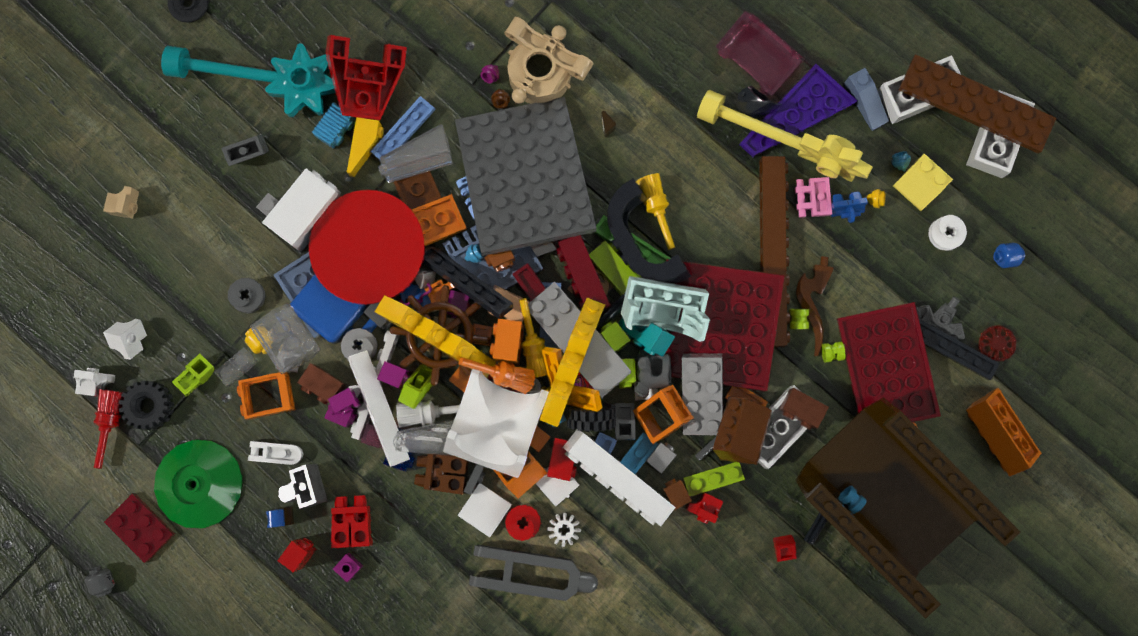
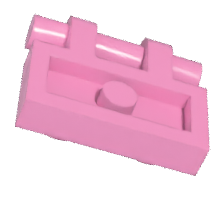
(819, 197)

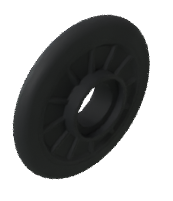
(187, 14)

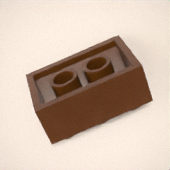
(742, 431)

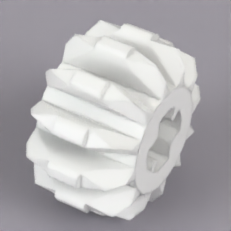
(569, 534)

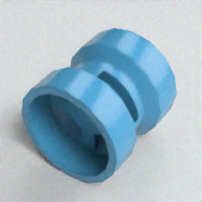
(852, 499)

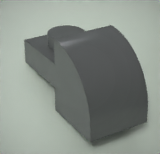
(625, 421)

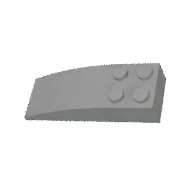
(558, 317)

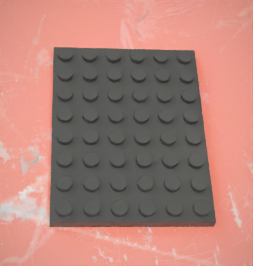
(524, 176)

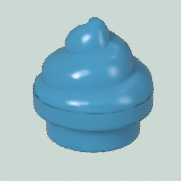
(901, 160)
(474, 254)

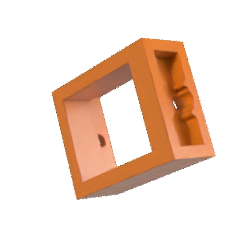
(285, 392)
(679, 414)

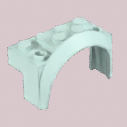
(662, 304)

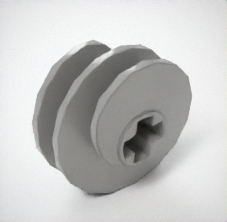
(360, 335)

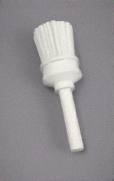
(423, 413)

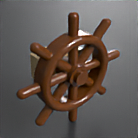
(449, 324)

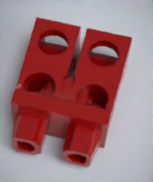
(351, 524)

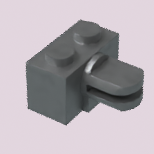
(305, 487)

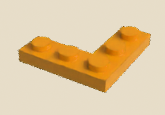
(580, 396)

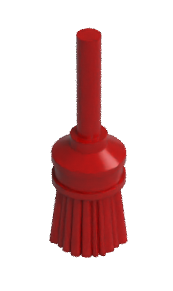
(106, 418)

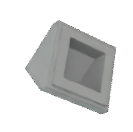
(424, 277)

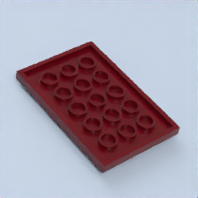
(889, 361)

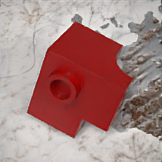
(706, 508)

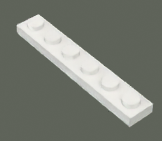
(384, 355)

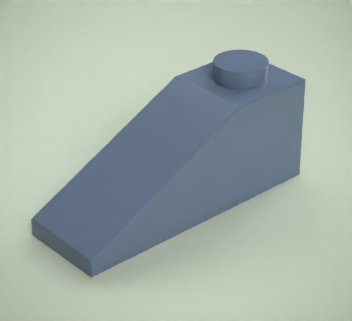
(868, 100)

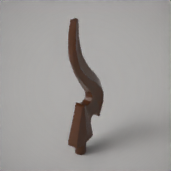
(803, 290)

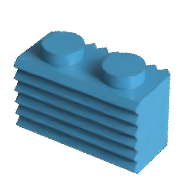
(333, 126)

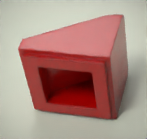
(785, 548)

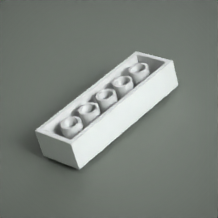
(622, 480)

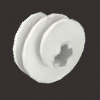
(947, 223)

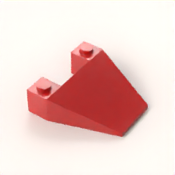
(363, 85)

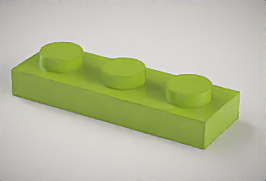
(713, 478)

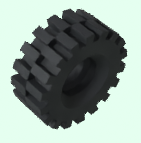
(134, 398)
(591, 420)

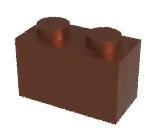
(320, 383)
(803, 408)

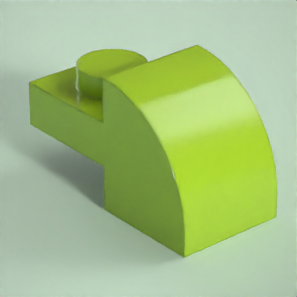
(196, 373)

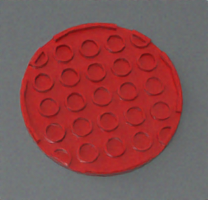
(366, 247)

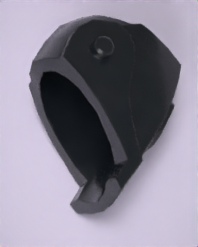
(754, 103)

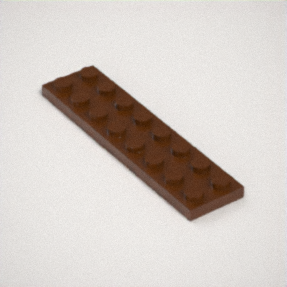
(977, 104)

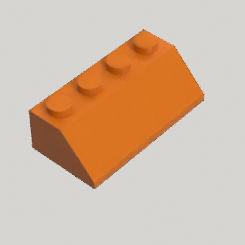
(1004, 432)

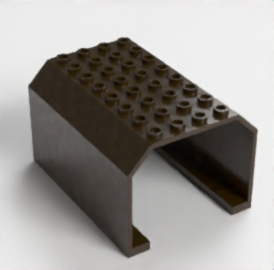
(912, 496)

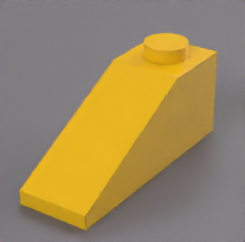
(365, 138)

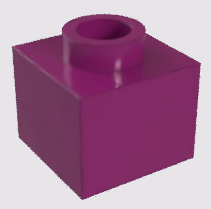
(354, 566)

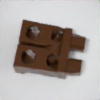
(436, 473)

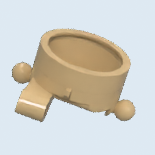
(564, 63)

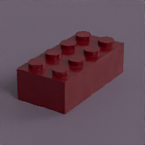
(581, 271)

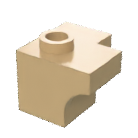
(123, 203)

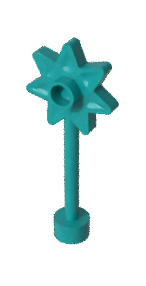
(296, 80)

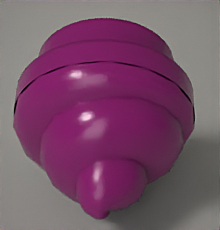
(490, 73)

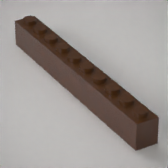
(773, 232)

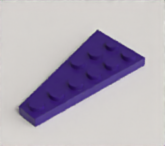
(805, 105)

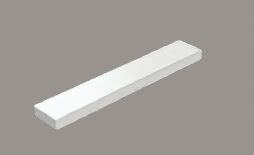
(377, 406)

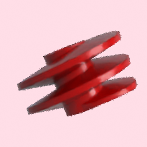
(529, 530)

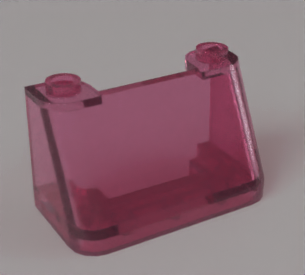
(760, 52)

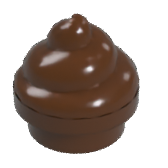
(500, 98)

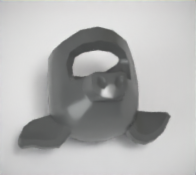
(652, 372)

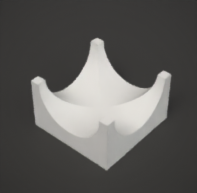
(494, 425)

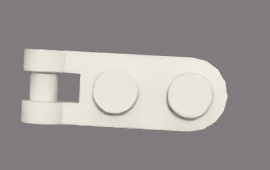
(275, 453)

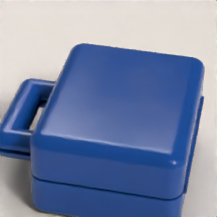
(328, 313)

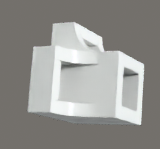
(126, 337)
(91, 381)

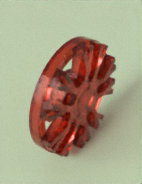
(997, 343)

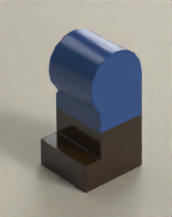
(280, 517)

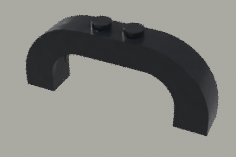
(618, 212)

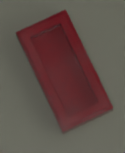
(529, 281)

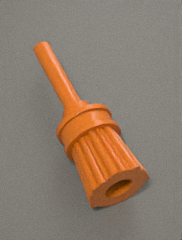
(505, 374)

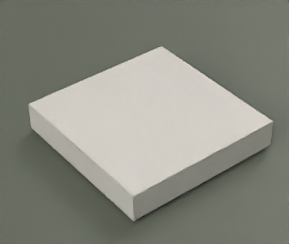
(484, 510)

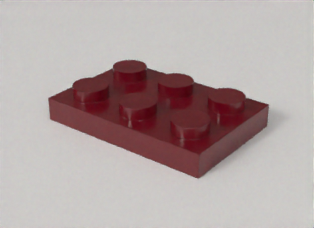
(139, 527)

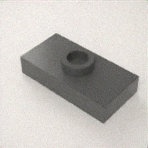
(476, 477)

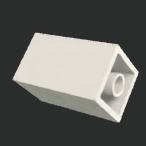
(301, 208)

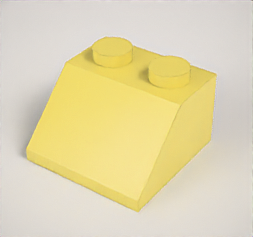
(922, 182)

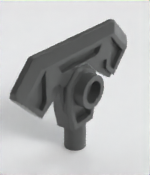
(943, 318)

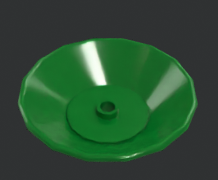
(216, 480)

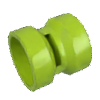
(799, 318)
(833, 352)

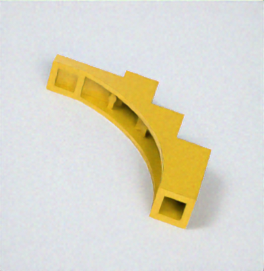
(430, 332)
(571, 362)

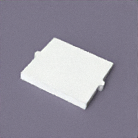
(555, 488)

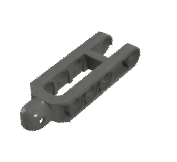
(578, 580)

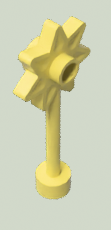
(833, 155)

